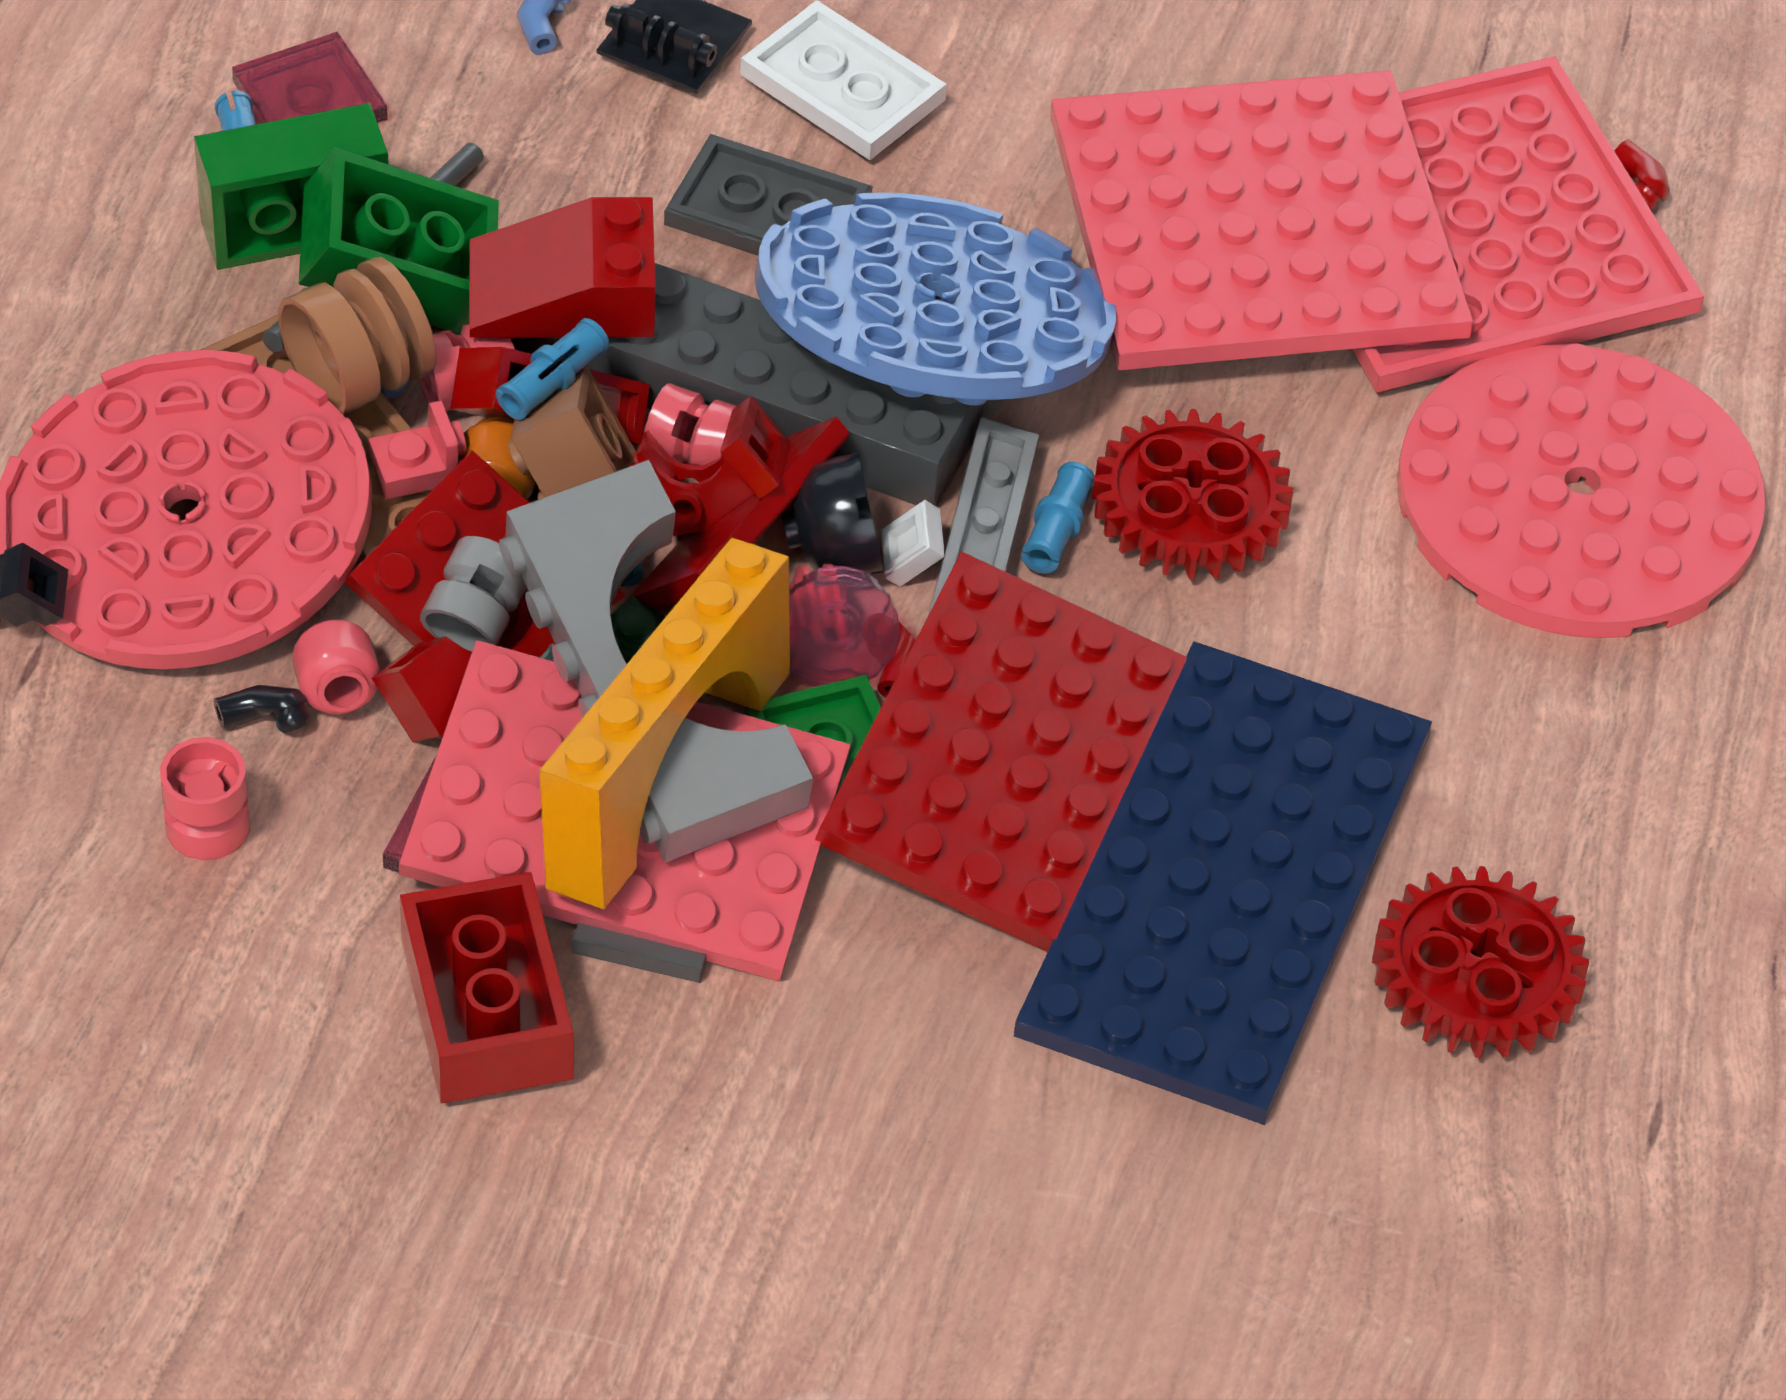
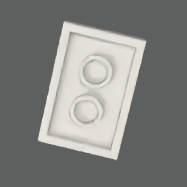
(843, 79)

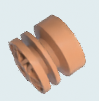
(358, 334)

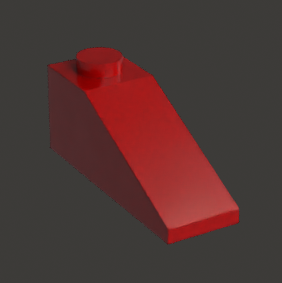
(485, 369)

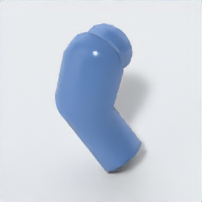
(535, 23)

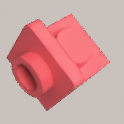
(419, 456)

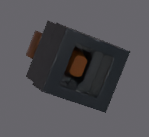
(31, 587)

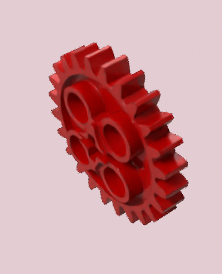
(1192, 493)
(1480, 961)

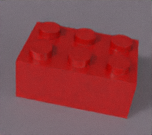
(486, 987)

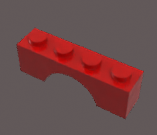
(428, 676)

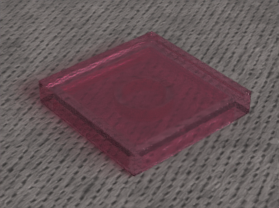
(307, 81)

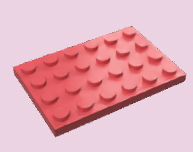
(486, 823)

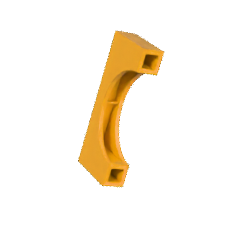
(719, 640)

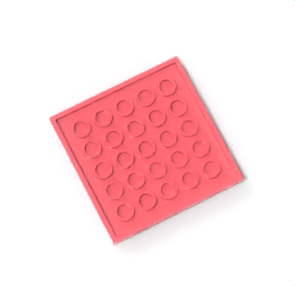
(1259, 219)
(1535, 221)

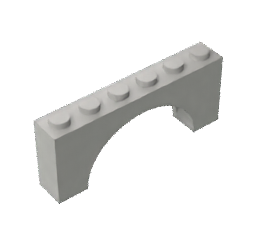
(573, 561)

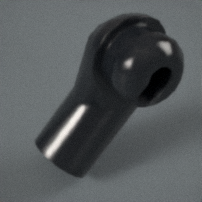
(261, 701)

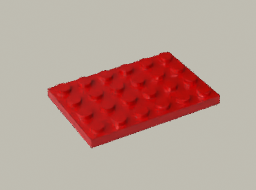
(1002, 751)

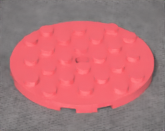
(1493, 505)
(257, 557)

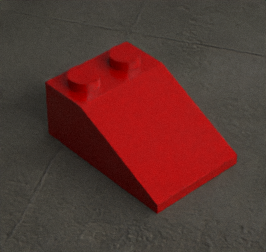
(567, 267)

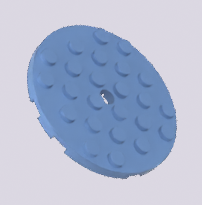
(865, 283)

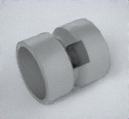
(474, 596)

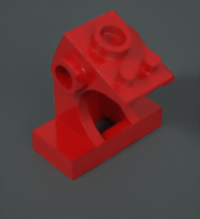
(748, 465)

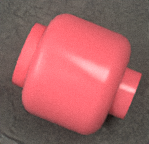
(336, 666)

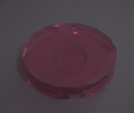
(840, 626)

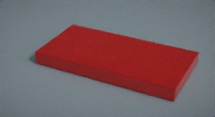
(745, 523)

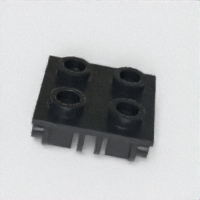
(673, 39)

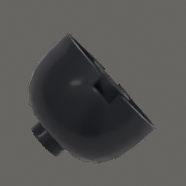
(834, 517)

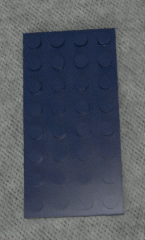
(1225, 883)

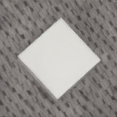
(912, 543)

